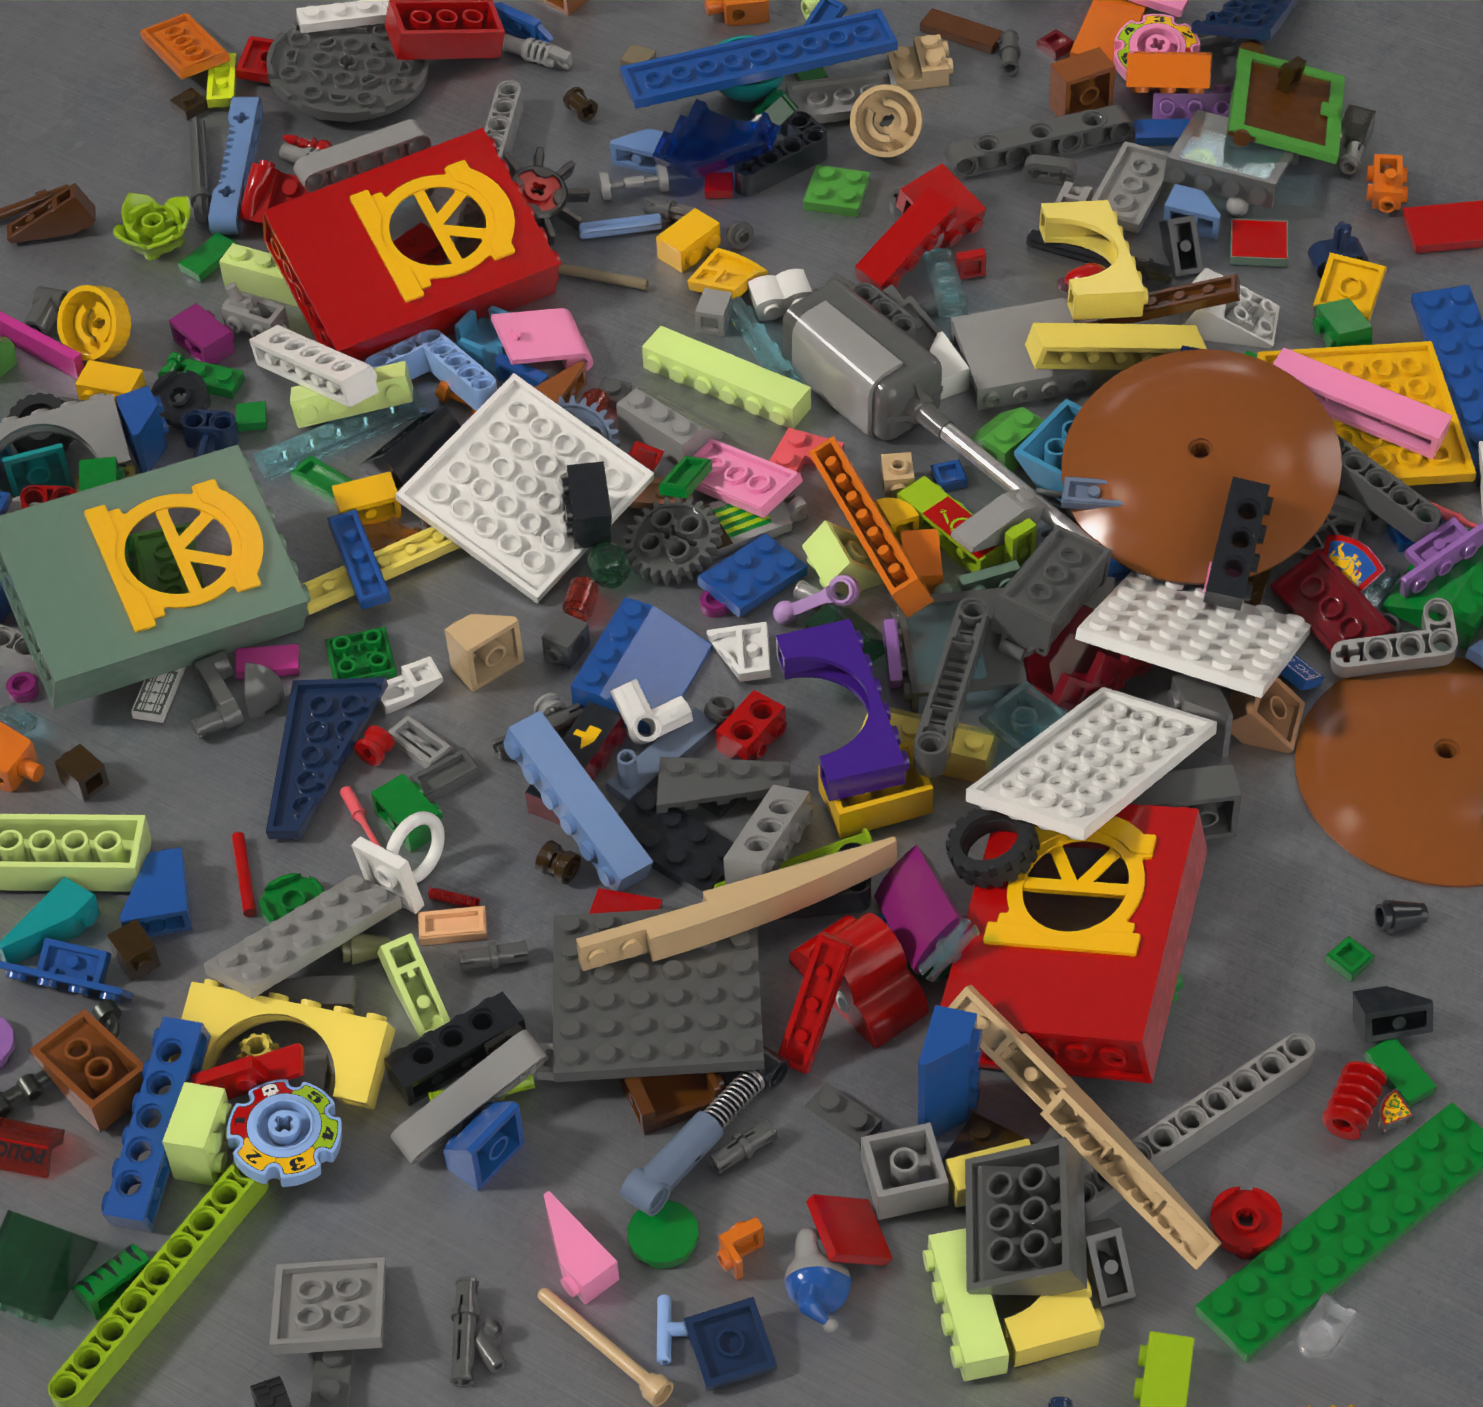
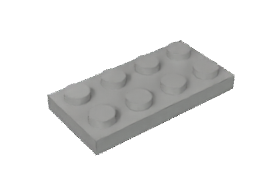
(834, 97)
(1133, 184)

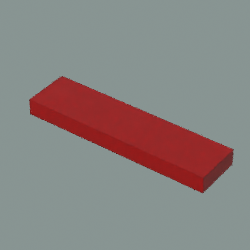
(815, 1001)

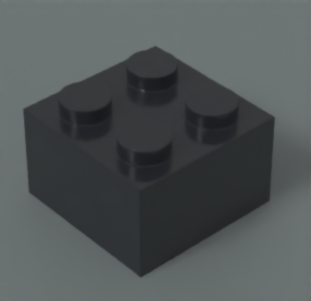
(586, 504)

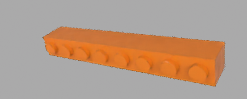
(871, 527)

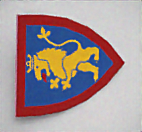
(1353, 560)

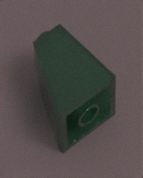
(38, 1265)

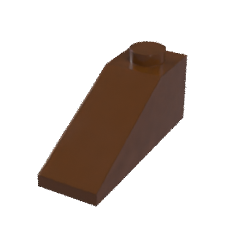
(56, 217)

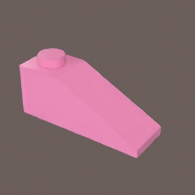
(583, 1261)

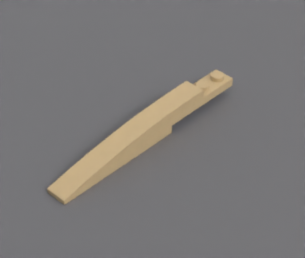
(738, 906)
(1090, 1131)

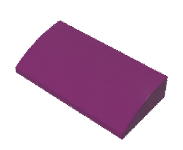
(917, 905)

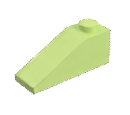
(413, 984)

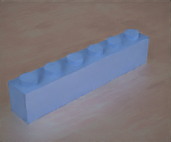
(577, 802)

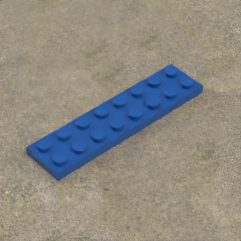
(1456, 330)

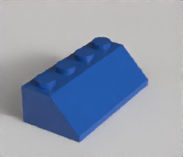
(949, 1069)

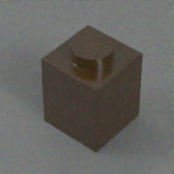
(82, 772)
(134, 950)

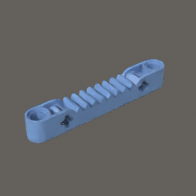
(245, 121)

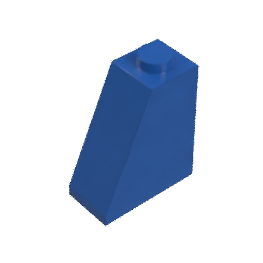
(160, 895)

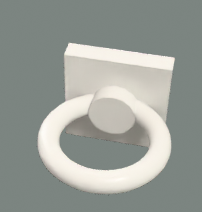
(391, 870)

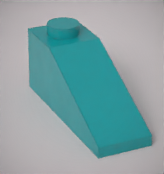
(58, 916)

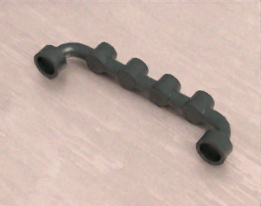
(31, 1084)

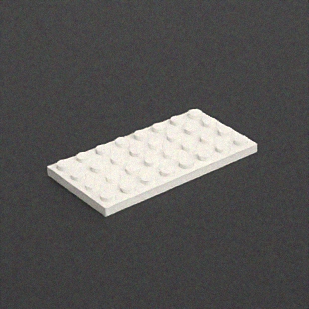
(1091, 763)

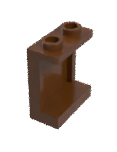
(670, 1098)

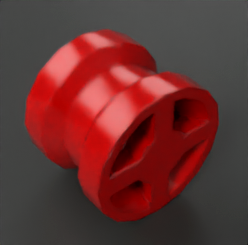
(374, 745)

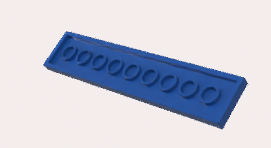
(758, 58)

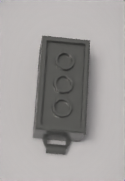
(1048, 592)

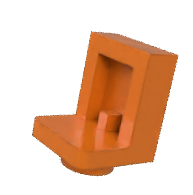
(738, 1242)

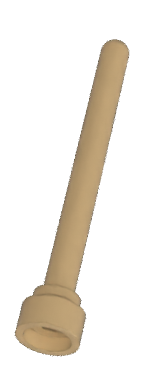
(654, 1386)

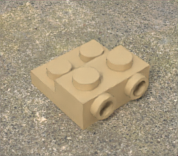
(922, 64)

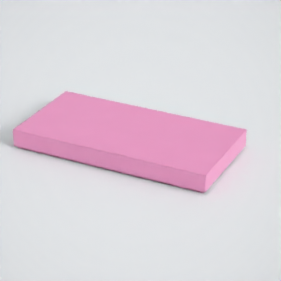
(745, 479)

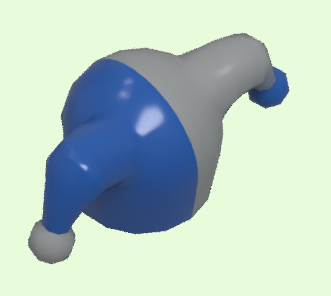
(815, 1282)

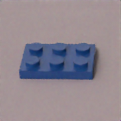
(752, 575)

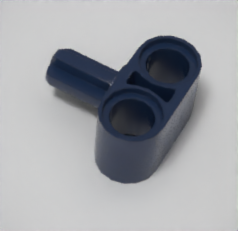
(1341, 244)
(209, 430)

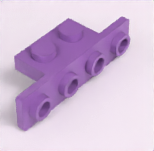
(1184, 105)
(1438, 553)

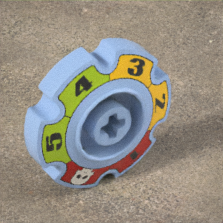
(284, 1133)

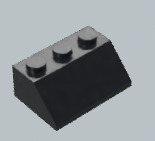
(412, 446)

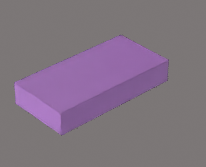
(892, 653)

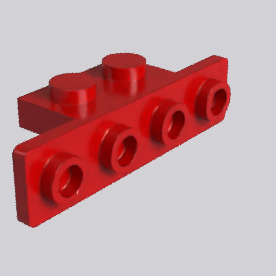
(248, 1072)

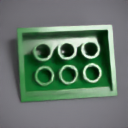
(1460, 587)

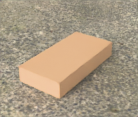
(452, 925)

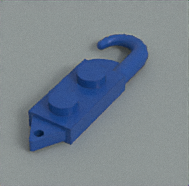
(521, 24)

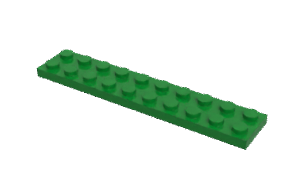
(1345, 1233)

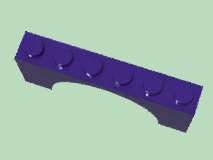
(836, 655)

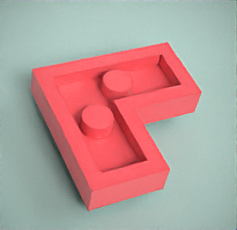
(794, 449)

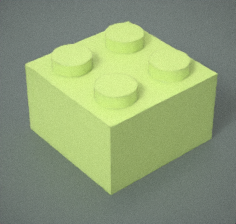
(198, 1134)

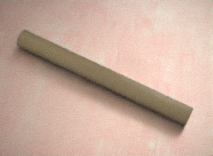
(604, 276)

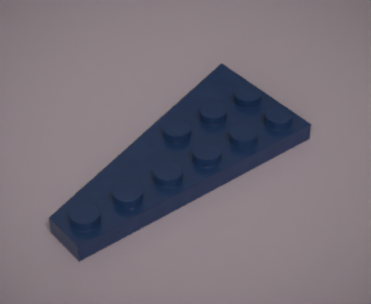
(1246, 19)
(317, 738)

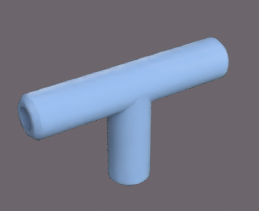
(666, 1329)

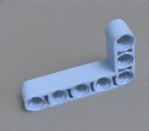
(445, 360)

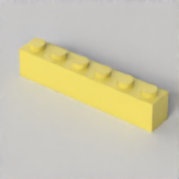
(1105, 345)

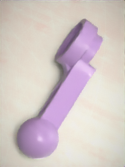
(787, 612)

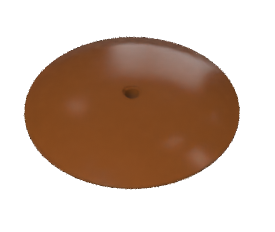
(1218, 404)
(1399, 771)

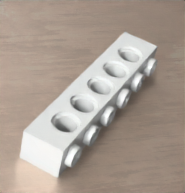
(314, 366)

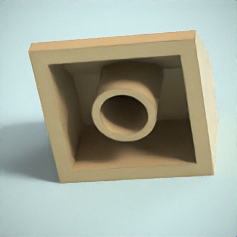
(483, 648)

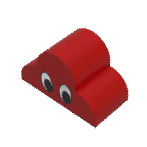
(876, 988)

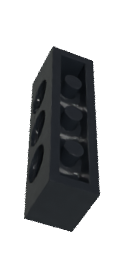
(1242, 497)
(446, 1062)

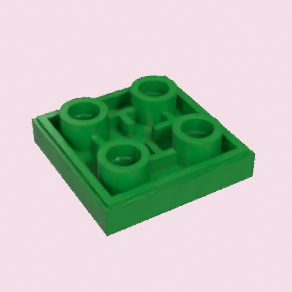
(361, 655)

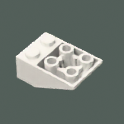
(1242, 322)

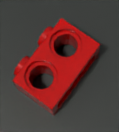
(751, 727)

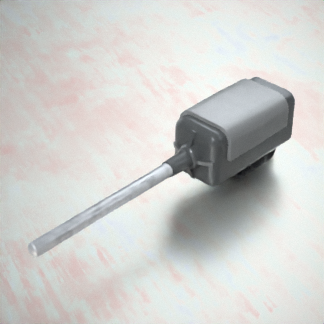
(866, 364)

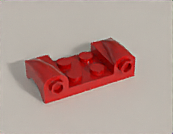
(266, 189)

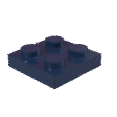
(729, 1344)

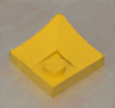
(725, 272)

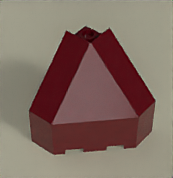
(1079, 669)

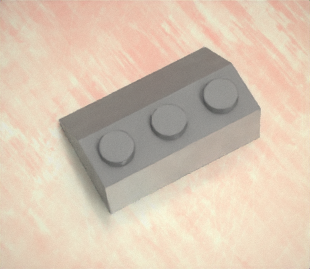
(663, 424)

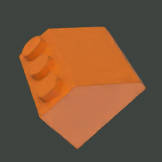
(1169, 71)

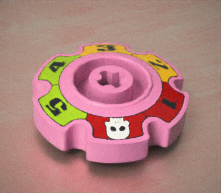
(1153, 33)

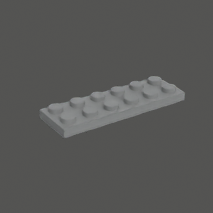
(302, 936)

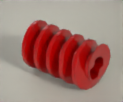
(1353, 1099)

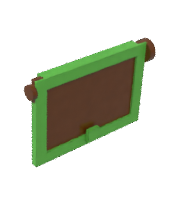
(1296, 121)

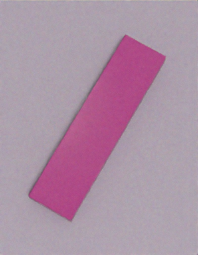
(41, 346)

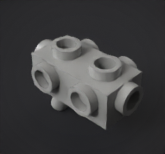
(251, 313)

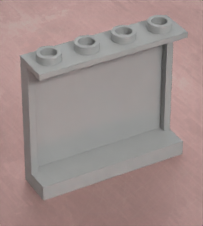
(999, 361)

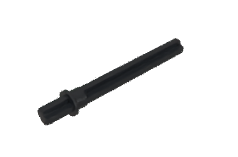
(1148, 268)

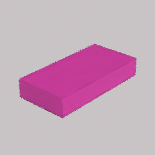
(281, 659)

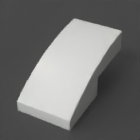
(414, 683)

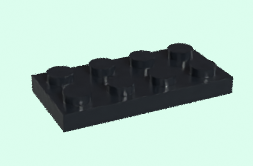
(677, 843)

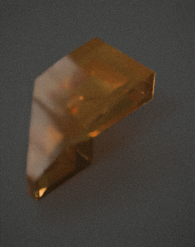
(385, 534)

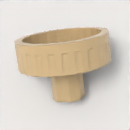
(903, 130)

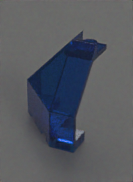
(713, 142)

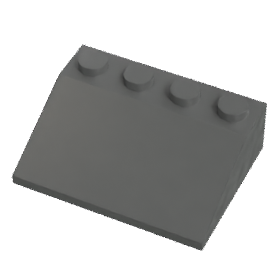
(1026, 1221)

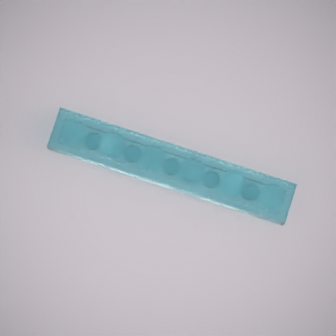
(334, 437)

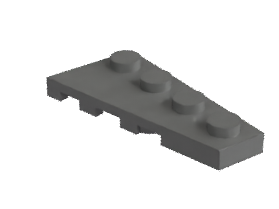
(705, 780)

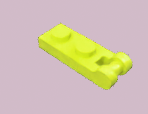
(222, 83)

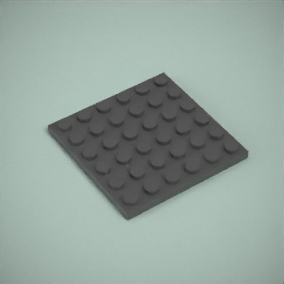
(654, 1016)

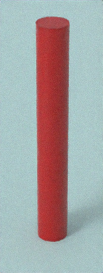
(243, 874)

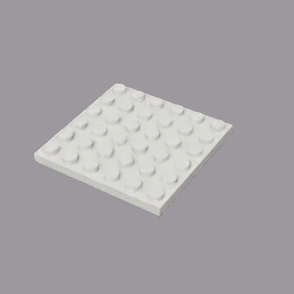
(501, 485)
(1180, 632)

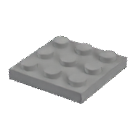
(328, 1306)

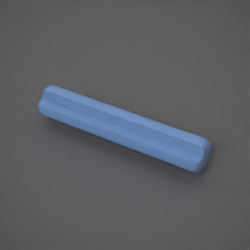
(620, 226)

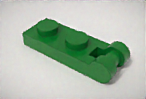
(219, 379)

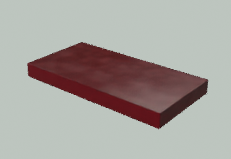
(1329, 602)

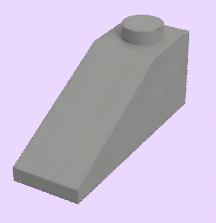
(990, 523)

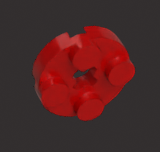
(1240, 1239)

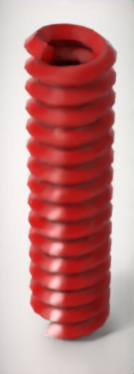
(453, 898)

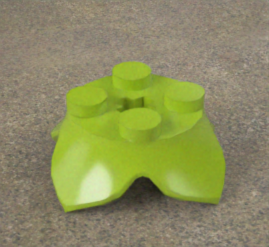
(153, 227)

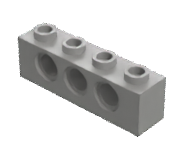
(769, 834)

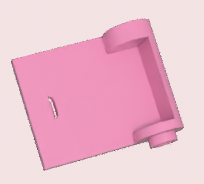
(542, 337)

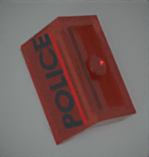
(27, 1147)

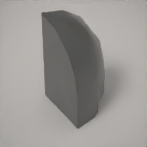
(262, 690)

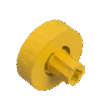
(107, 322)

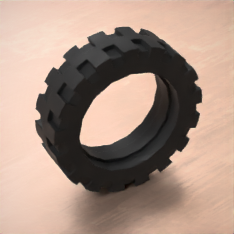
(995, 870)

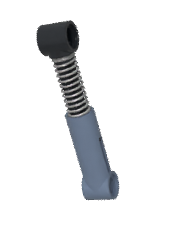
(651, 1186)

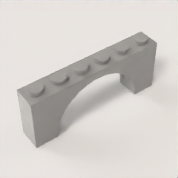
(90, 422)

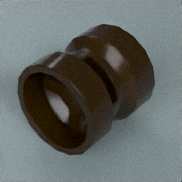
(558, 862)

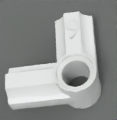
(661, 719)

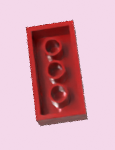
(444, 29)

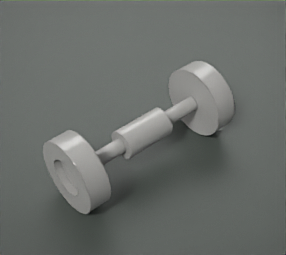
(634, 181)

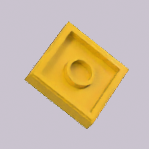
(1351, 279)

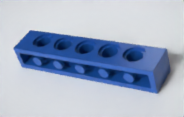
(141, 1208)

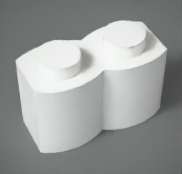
(775, 294)

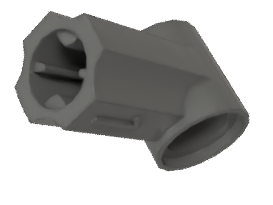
(45, 308)

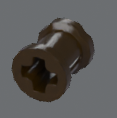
(577, 101)

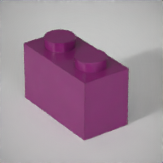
(202, 335)

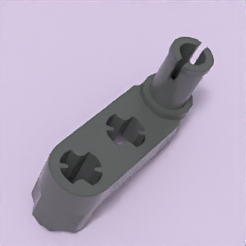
(211, 672)

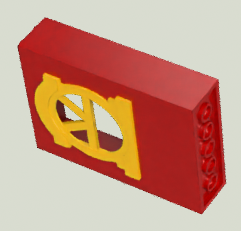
(369, 295)
(1101, 991)

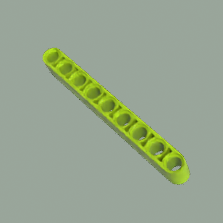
(152, 1297)

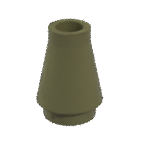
(362, 948)

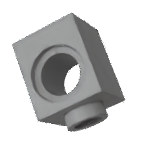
(713, 312)

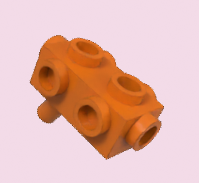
(1387, 182)

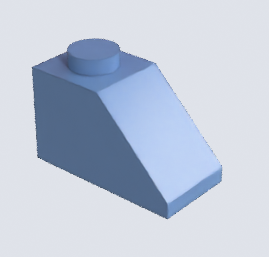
(636, 150)
(1190, 201)

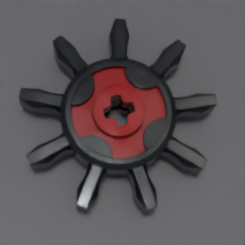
(548, 192)

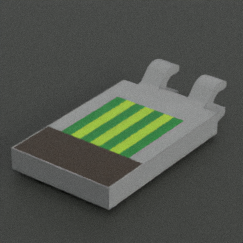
(743, 527)

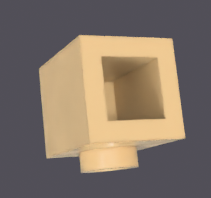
(896, 479)

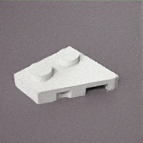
(744, 649)

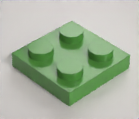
(836, 191)

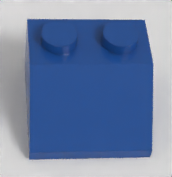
(143, 426)
(485, 1143)

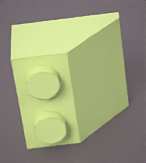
(838, 552)

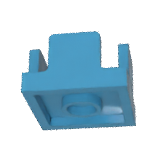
(480, 338)

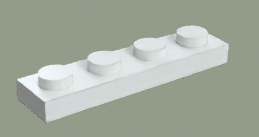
(341, 15)

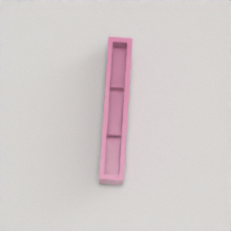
(1369, 405)

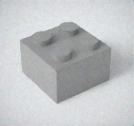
(904, 1171)

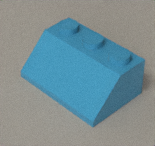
(1043, 449)

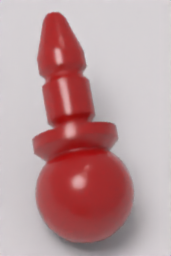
(303, 143)

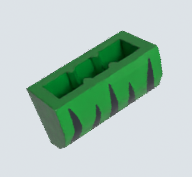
(109, 1281)

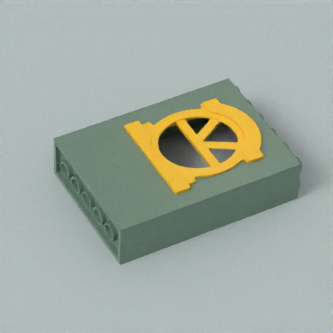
(103, 628)

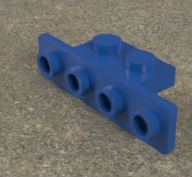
(70, 965)

